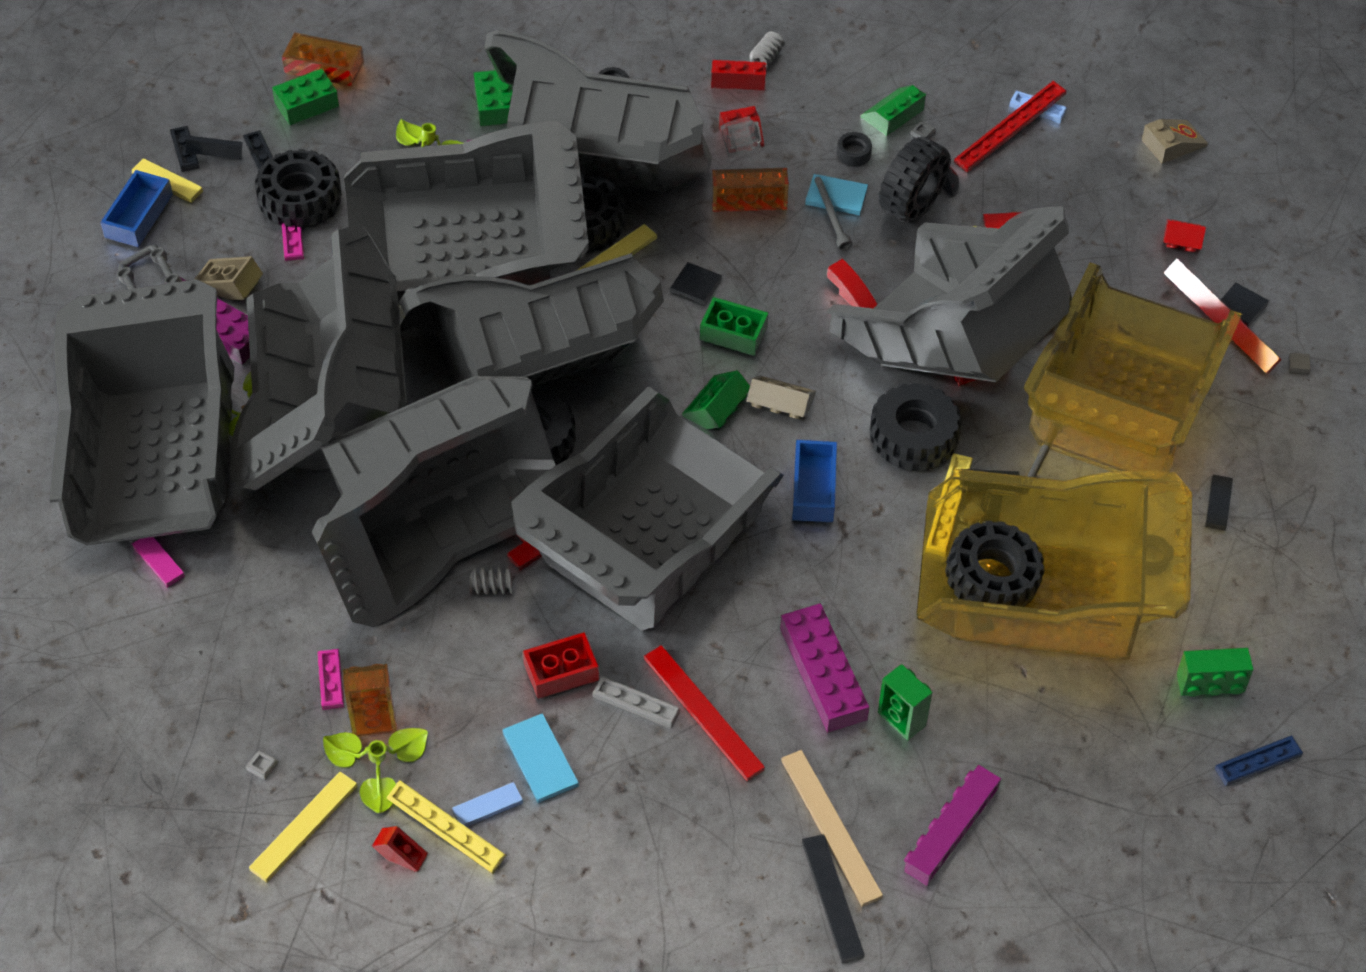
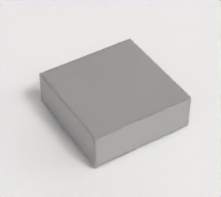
(261, 764)

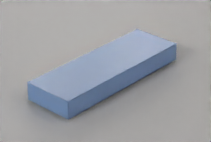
(1054, 113)
(487, 805)

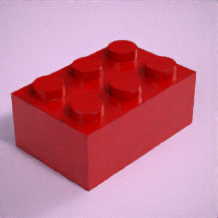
(561, 665)

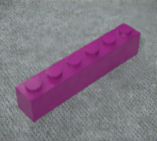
(952, 824)

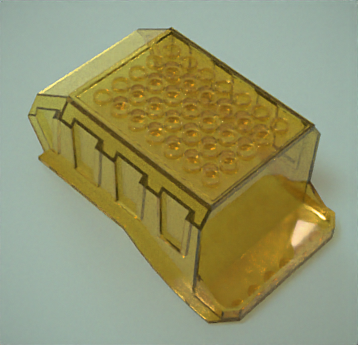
(1123, 378)
(1109, 551)

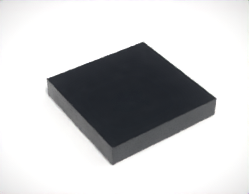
(696, 283)
(1245, 302)

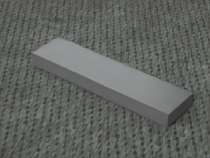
(636, 702)

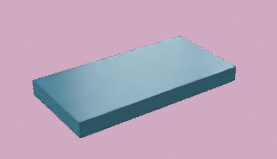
(540, 758)

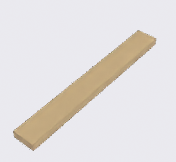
(832, 827)

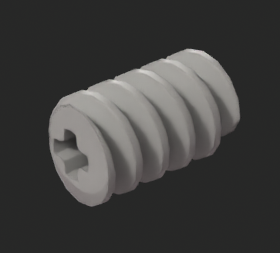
(767, 48)
(491, 580)

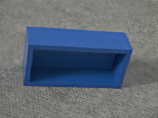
(136, 208)
(814, 481)

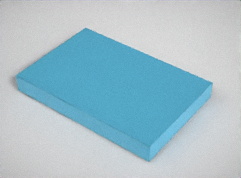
(844, 194)

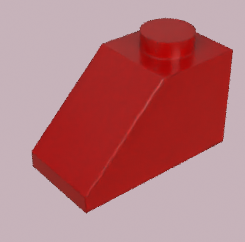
(399, 848)

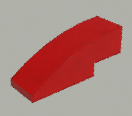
(850, 285)

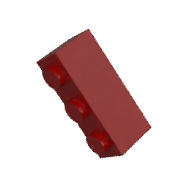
(738, 75)

